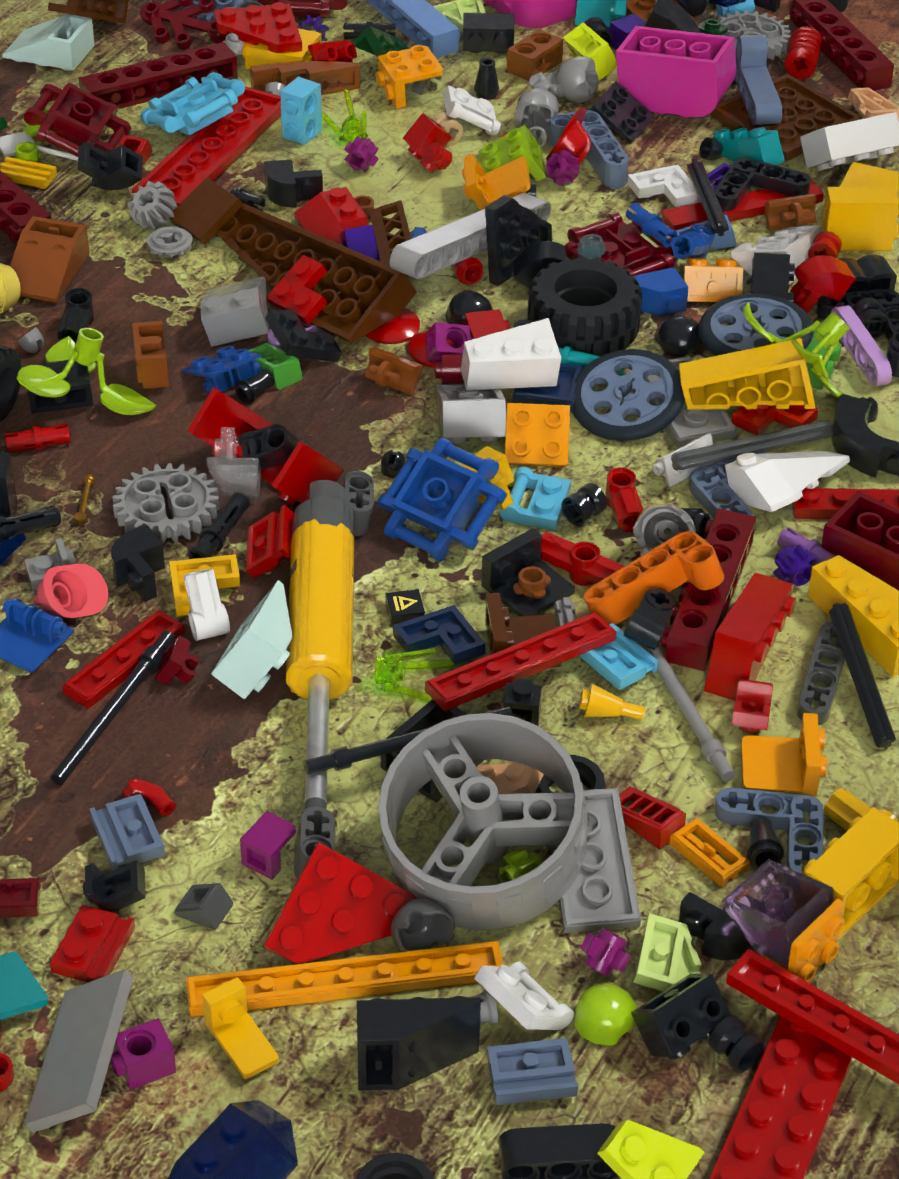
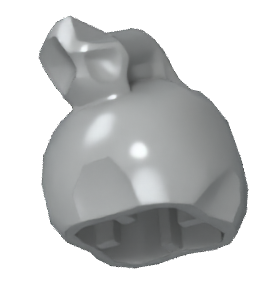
(574, 80)
(537, 105)

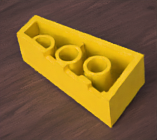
(748, 379)
(871, 604)

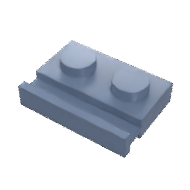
(127, 832)
(532, 1071)

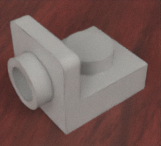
(39, 565)

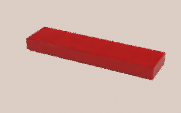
(118, 661)

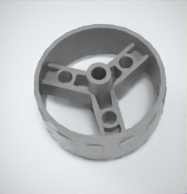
(449, 753)

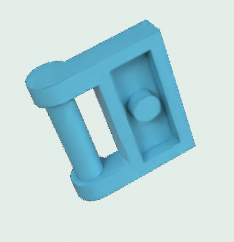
(546, 501)

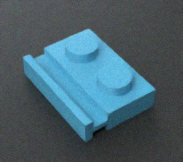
(621, 660)

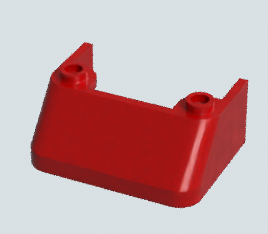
(290, 477)

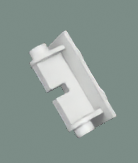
(664, 467)

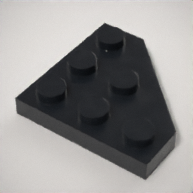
(509, 233)

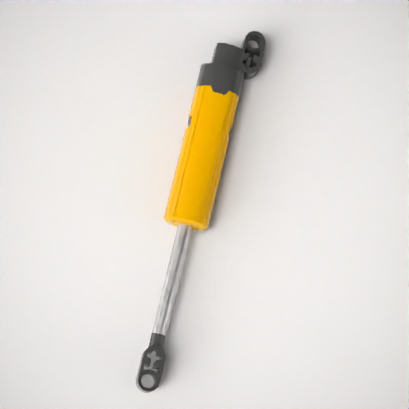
(323, 627)

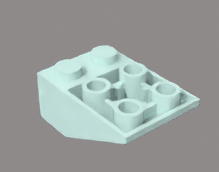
(54, 43)

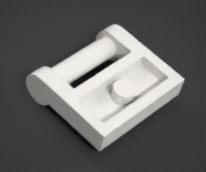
(473, 110)
(524, 997)

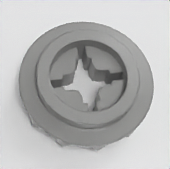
(162, 241)

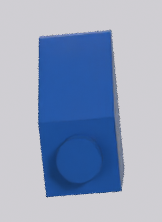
(663, 292)

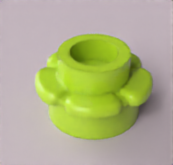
(27, 151)

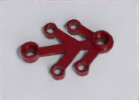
(156, 12)

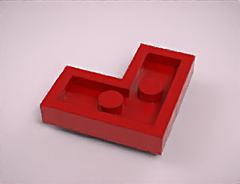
(295, 290)
(759, 419)

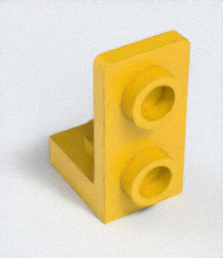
(236, 1031)

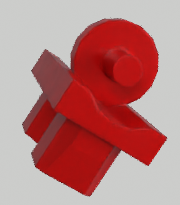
(333, 51)

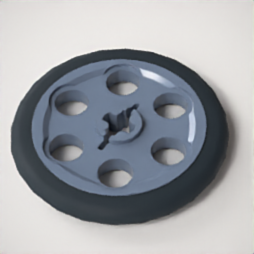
(765, 306)
(652, 418)

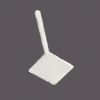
(9, 142)

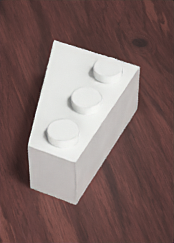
(512, 358)

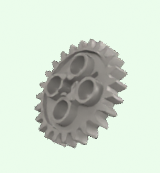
(754, 24)
(189, 498)

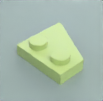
(454, 10)
(665, 954)

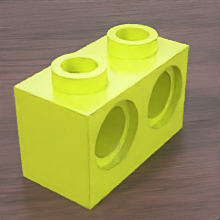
(587, 43)

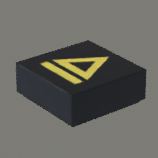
(404, 605)

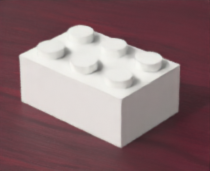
(851, 142)

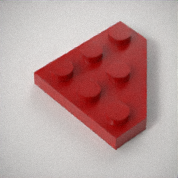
(255, 24)
(334, 908)

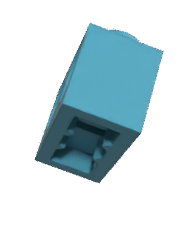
(301, 110)

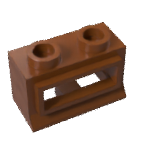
(150, 354)

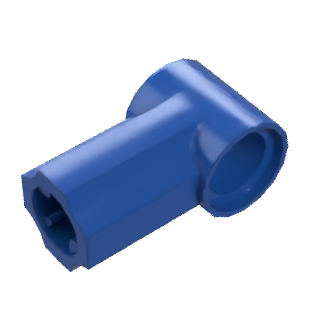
(693, 243)

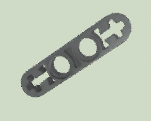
(822, 672)

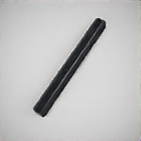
(707, 197)
(862, 675)

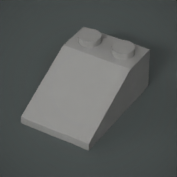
(235, 311)
(470, 413)

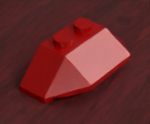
(331, 214)

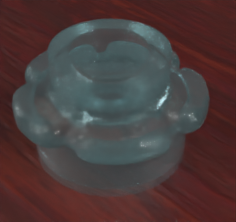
(591, 246)

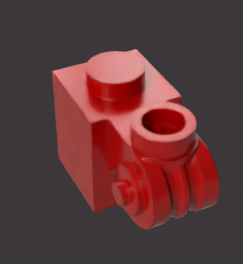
(428, 142)

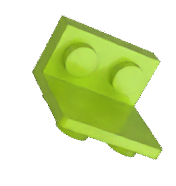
(515, 144)

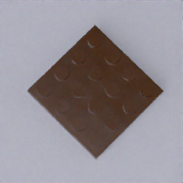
(802, 113)

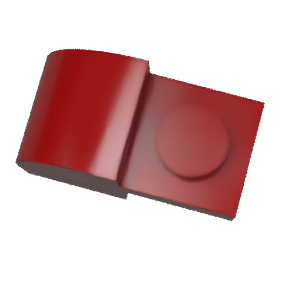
(819, 277)

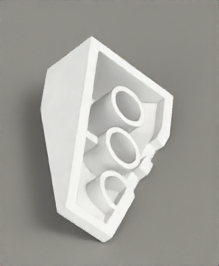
(790, 241)
(779, 478)

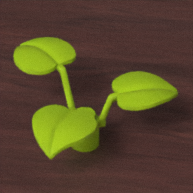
(828, 333)
(86, 351)

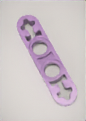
(864, 348)

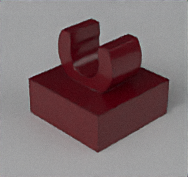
(177, 662)

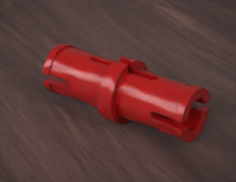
(37, 438)

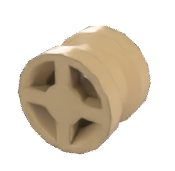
(452, 126)

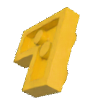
(225, 572)

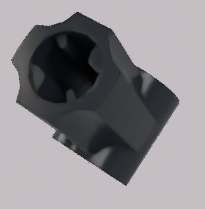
(77, 313)

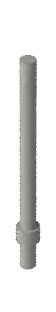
(711, 748)

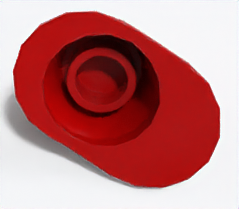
(574, 138)

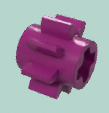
(361, 154)
(562, 167)
(605, 952)

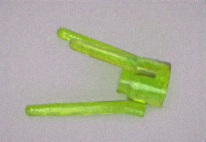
(351, 125)
(392, 668)

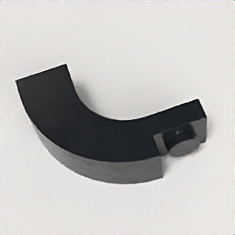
(671, 17)
(854, 438)

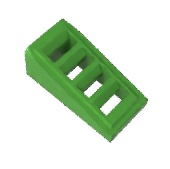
(283, 367)

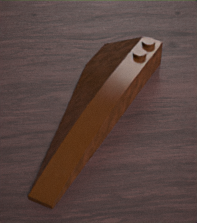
(368, 287)

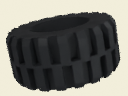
(587, 304)

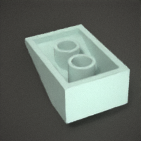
(257, 645)

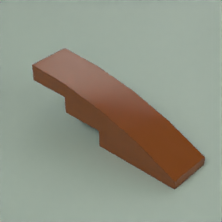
(330, 74)

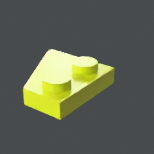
(647, 1154)

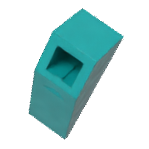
(754, 144)

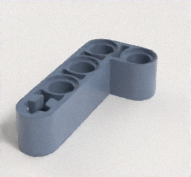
(755, 81)
(605, 152)

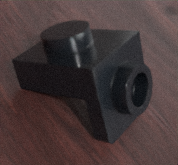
(116, 887)

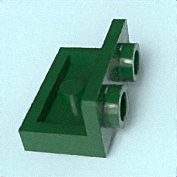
(378, 42)

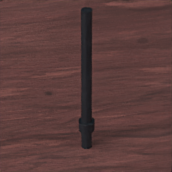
(148, 661)
(342, 757)

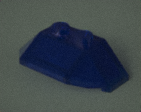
(241, 1143)

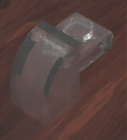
(234, 473)

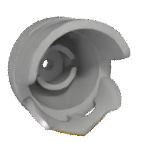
(655, 519)

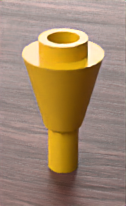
(601, 703)

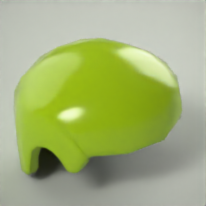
(604, 1014)

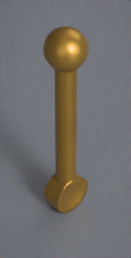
(80, 517)

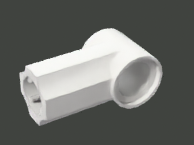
(207, 613)

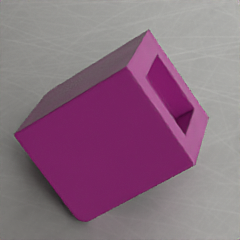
(263, 843)

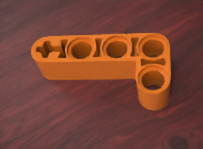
(665, 567)

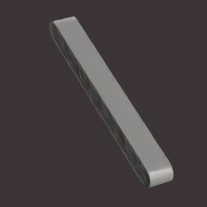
(453, 241)

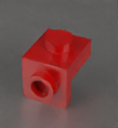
(752, 705)

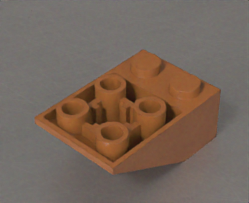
(49, 257)

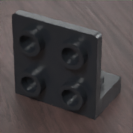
(623, 112)
(502, 568)

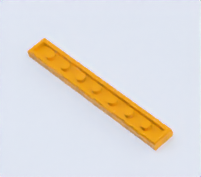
(352, 976)

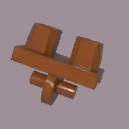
(790, 212)
(393, 371)

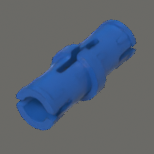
(651, 224)

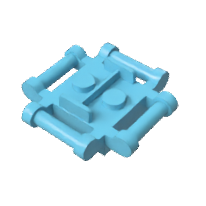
(194, 104)

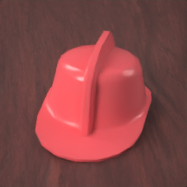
(72, 591)

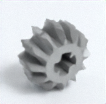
(152, 205)

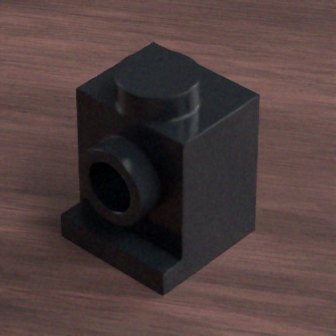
(524, 698)

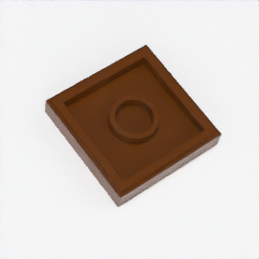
(206, 210)

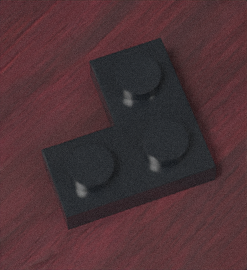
(298, 341)

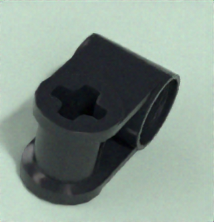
(266, 445)
(650, 618)

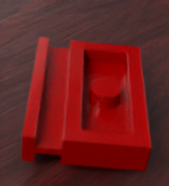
(269, 541)
(92, 944)

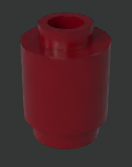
(449, 369)

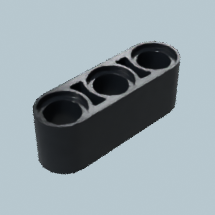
(555, 1152)

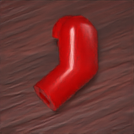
(151, 792)

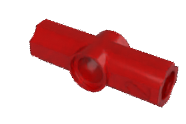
(579, 559)

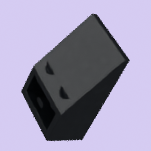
(413, 1038)

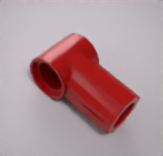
(623, 497)

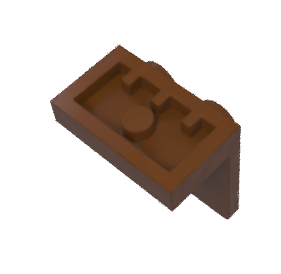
(508, 631)

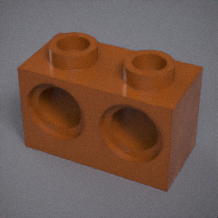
(534, 54)

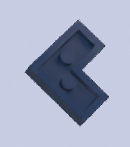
(442, 628)

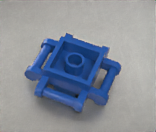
(441, 498)

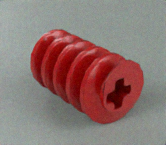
(803, 52)

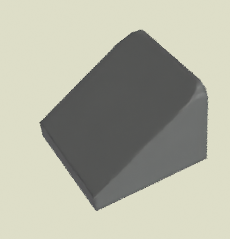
(205, 905)

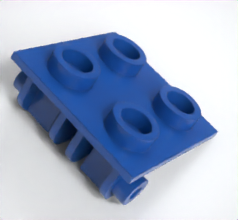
(225, 368)
(30, 635)

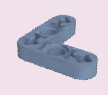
(711, 484)
(788, 817)

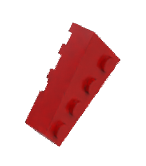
(748, 633)

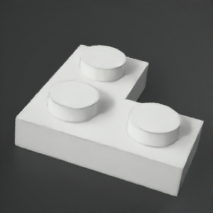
(666, 180)

